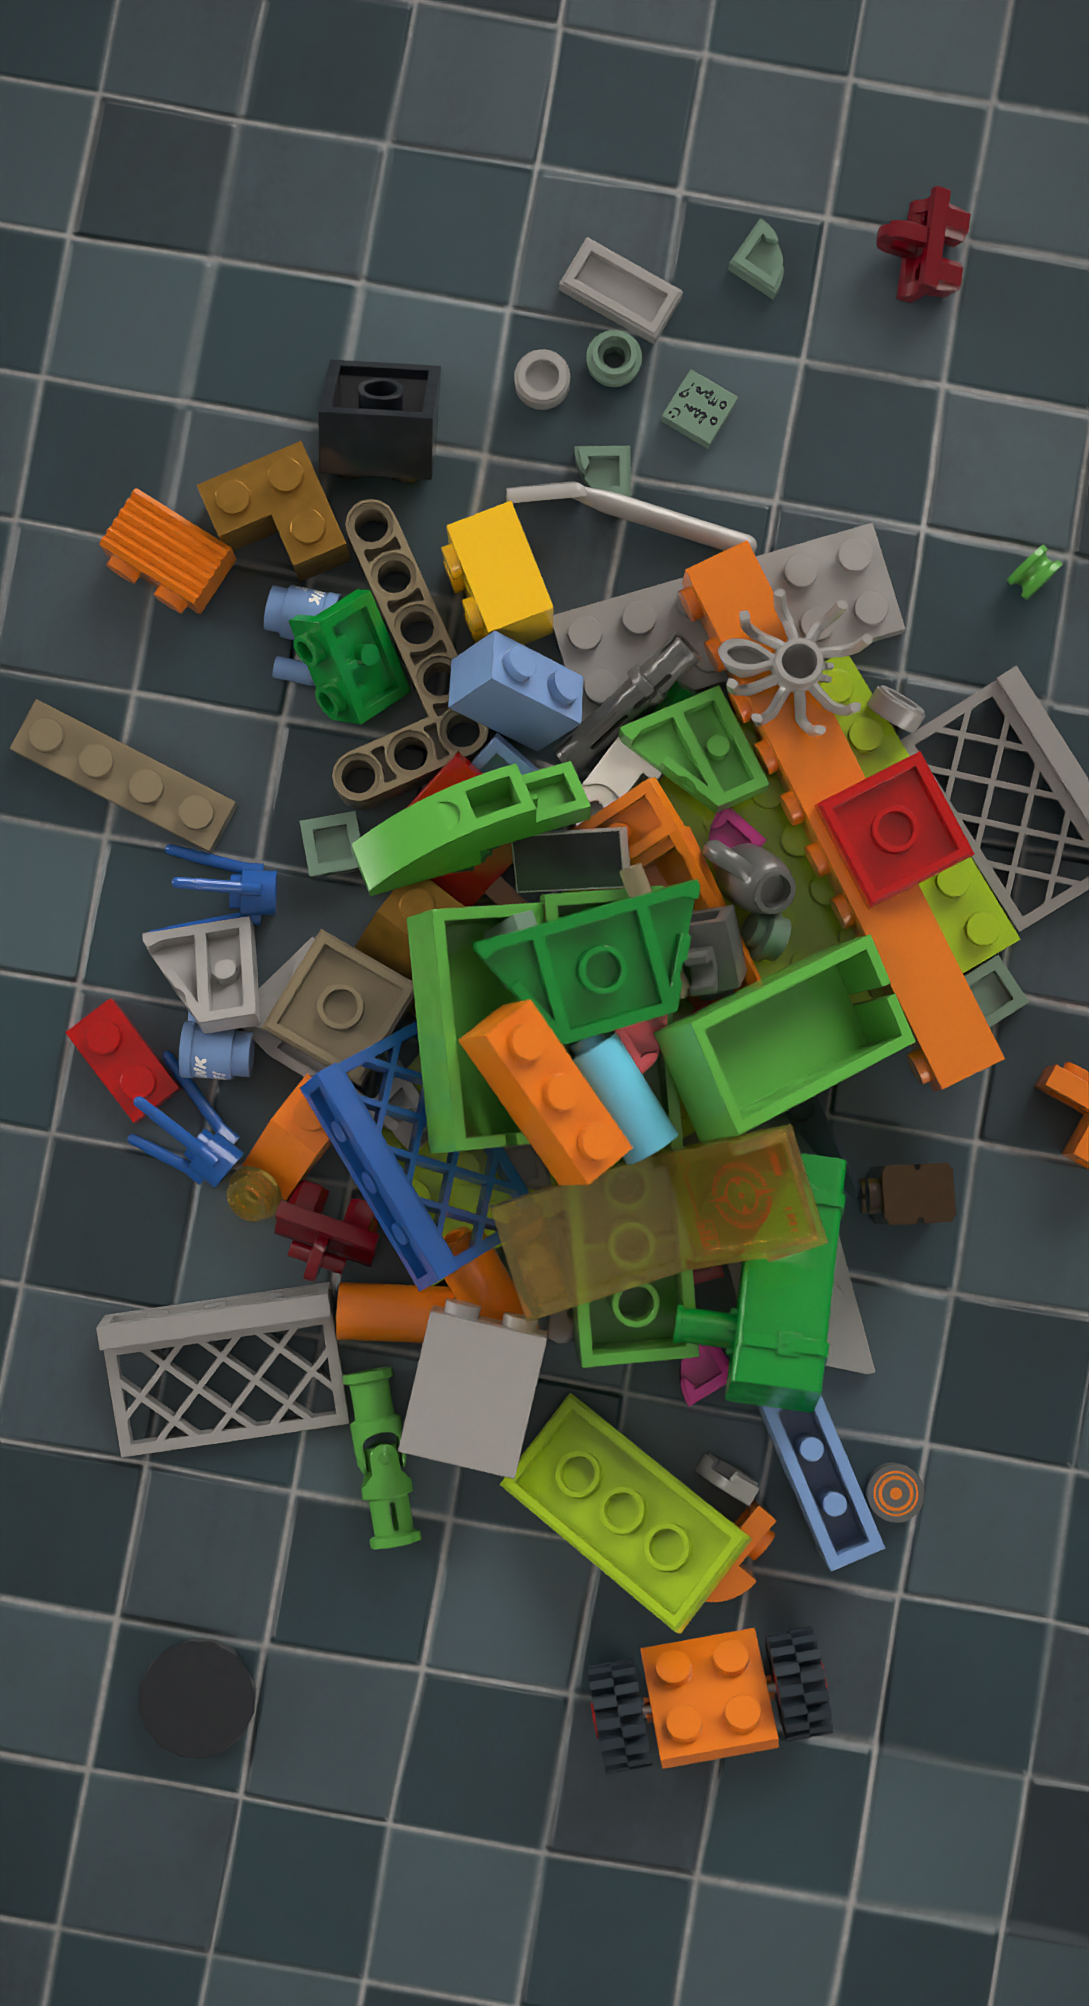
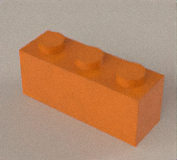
(545, 1093)

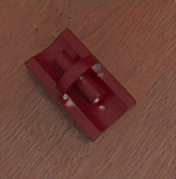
(322, 1239)

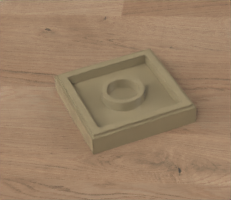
(339, 1004)

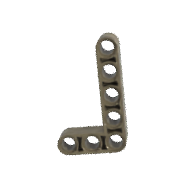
(419, 660)

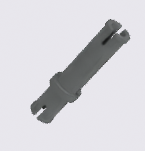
(643, 688)

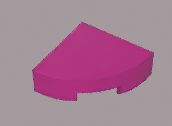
(733, 830)
(703, 1374)

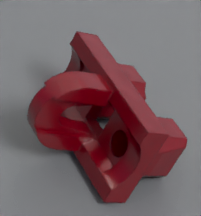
(921, 243)

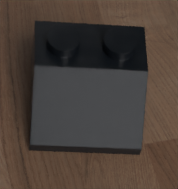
(379, 420)

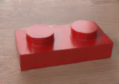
(122, 1059)

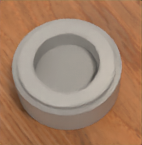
(542, 379)
(896, 708)

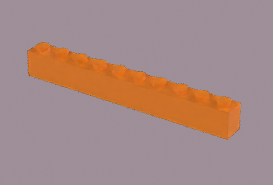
(922, 970)

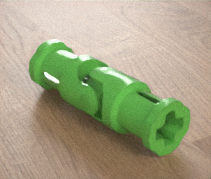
(380, 1461)

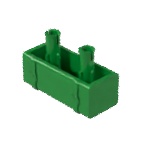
(780, 1312)

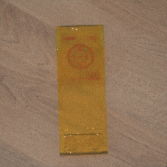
(658, 1219)

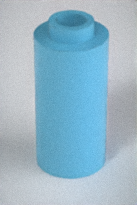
(624, 1094)

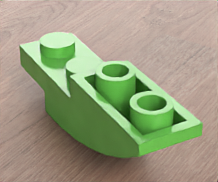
(464, 819)

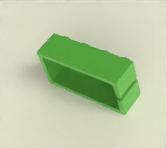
(452, 997)
(783, 1039)

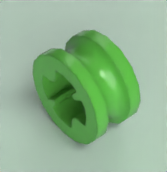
(1034, 572)

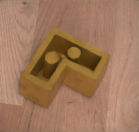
(281, 497)

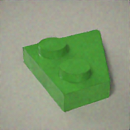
(699, 750)

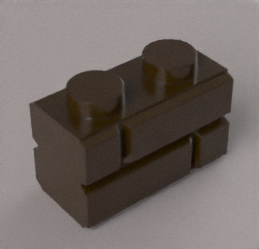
(908, 1194)

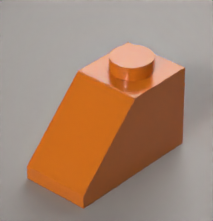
(290, 1143)

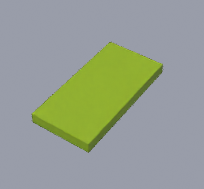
(626, 1513)

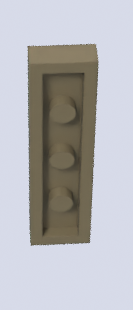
(124, 776)

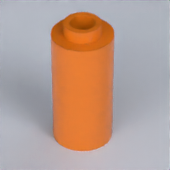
(482, 1279)
(386, 1311)

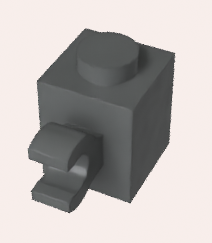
(715, 954)

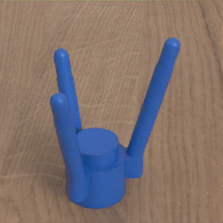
(251, 892)
(209, 1154)

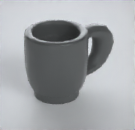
(751, 877)

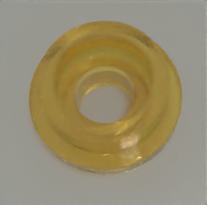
(253, 1194)

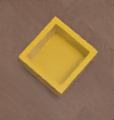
(499, 576)

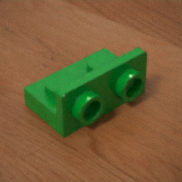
(350, 658)

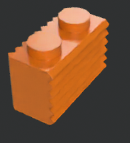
(166, 552)

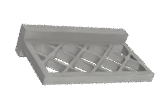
(1051, 759)
(219, 1320)

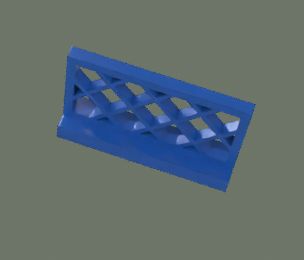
(380, 1175)

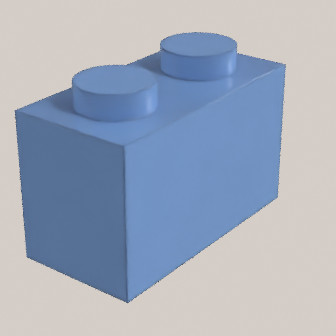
(515, 691)

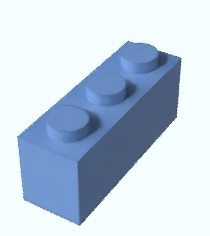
(823, 1484)

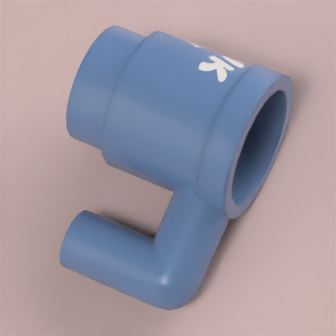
(280, 608)
(216, 1053)

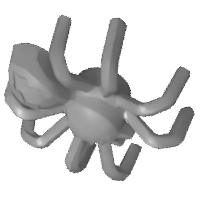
(794, 665)

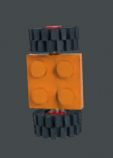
(710, 1698)

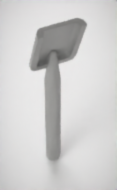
(634, 511)

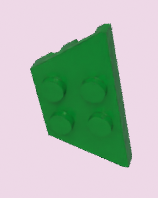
(600, 963)

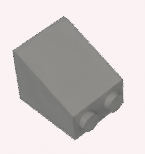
(473, 1388)

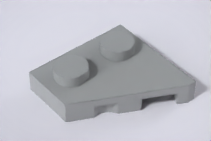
(211, 971)

